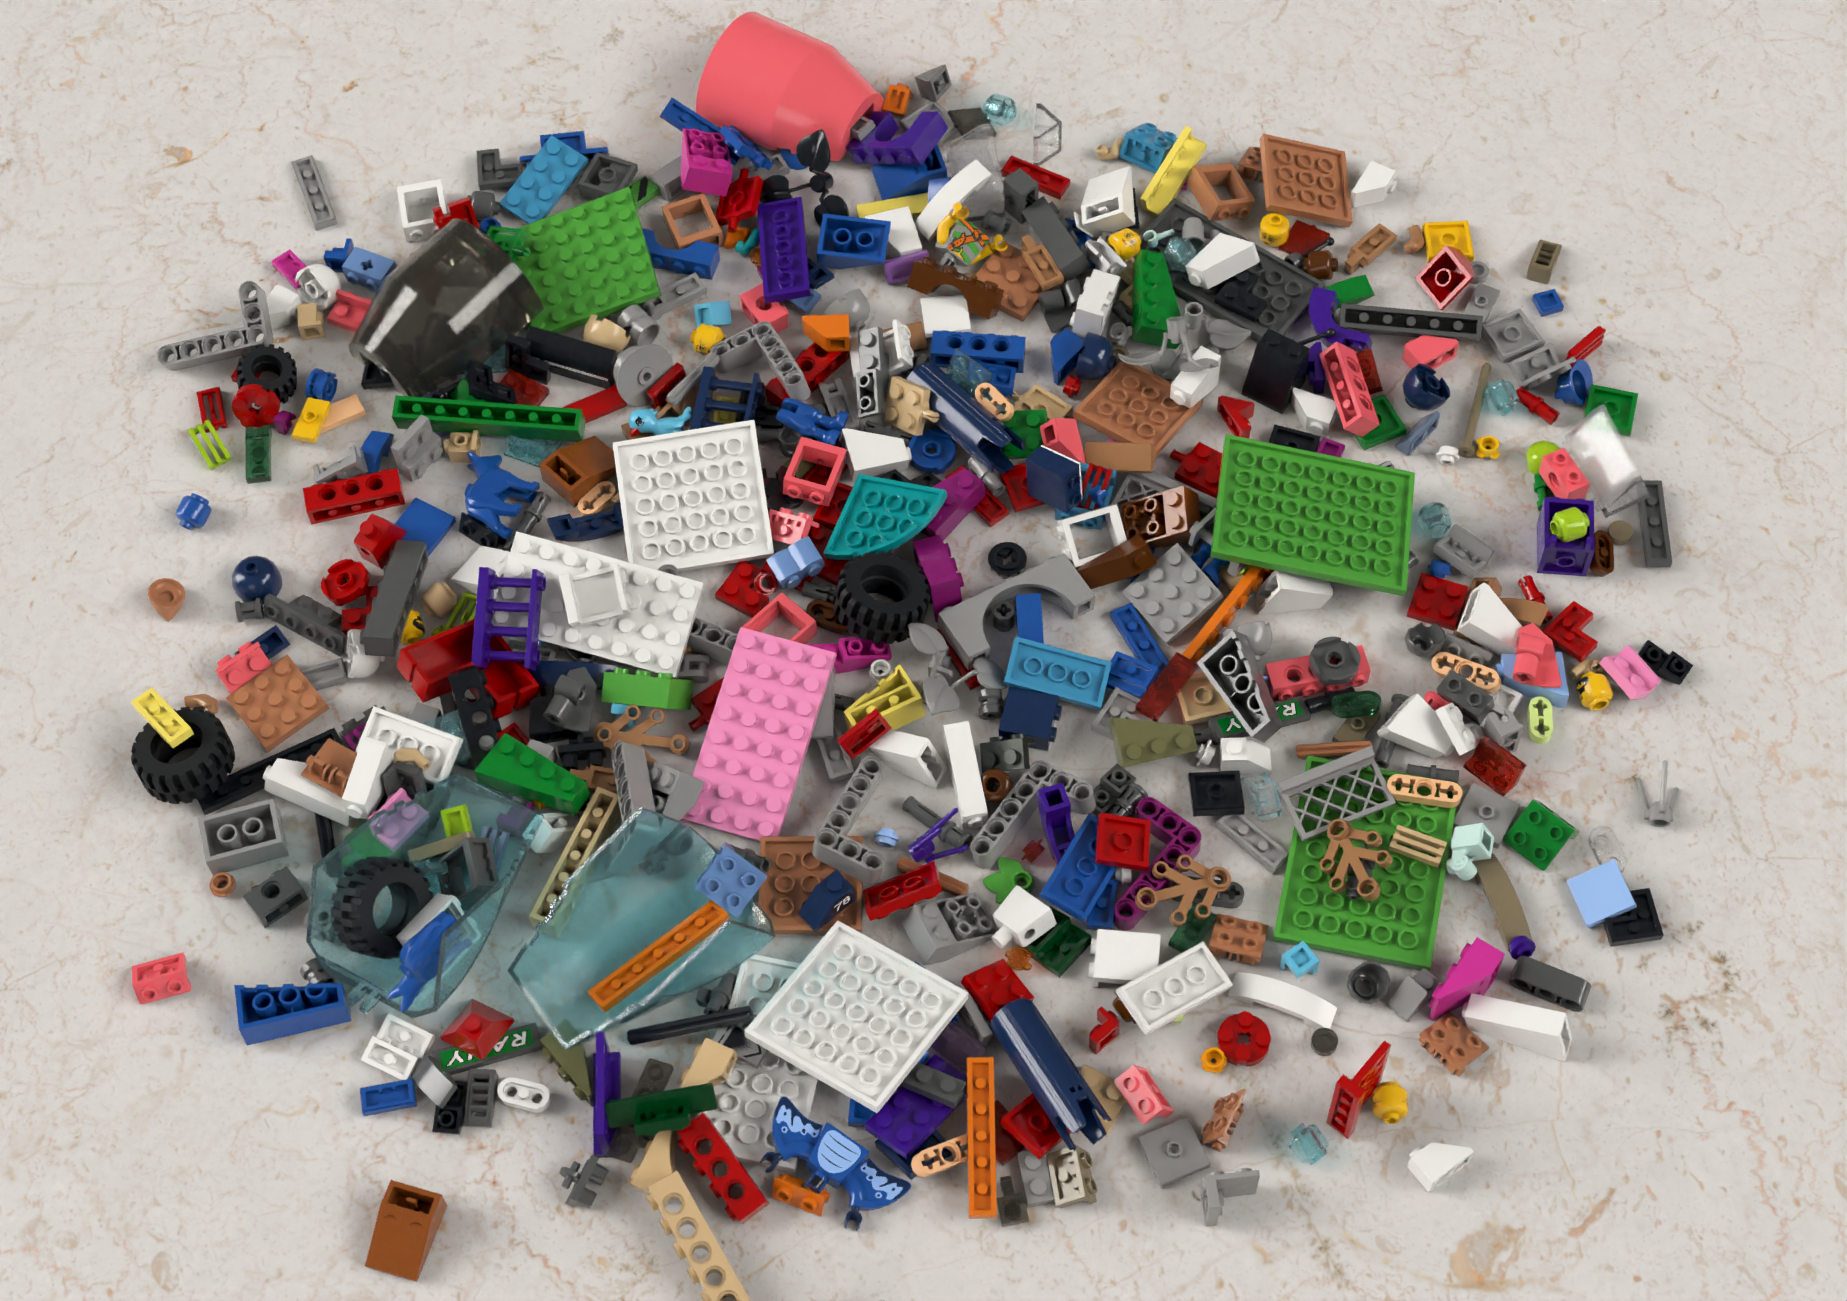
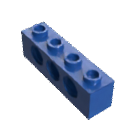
(979, 347)

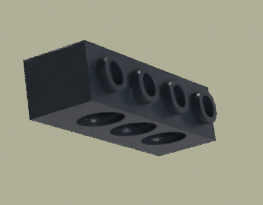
(461, 681)

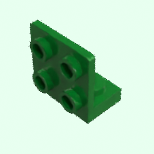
(1539, 834)

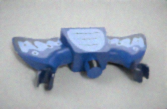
(832, 1160)

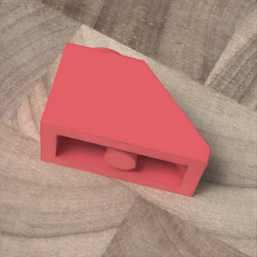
(1429, 351)

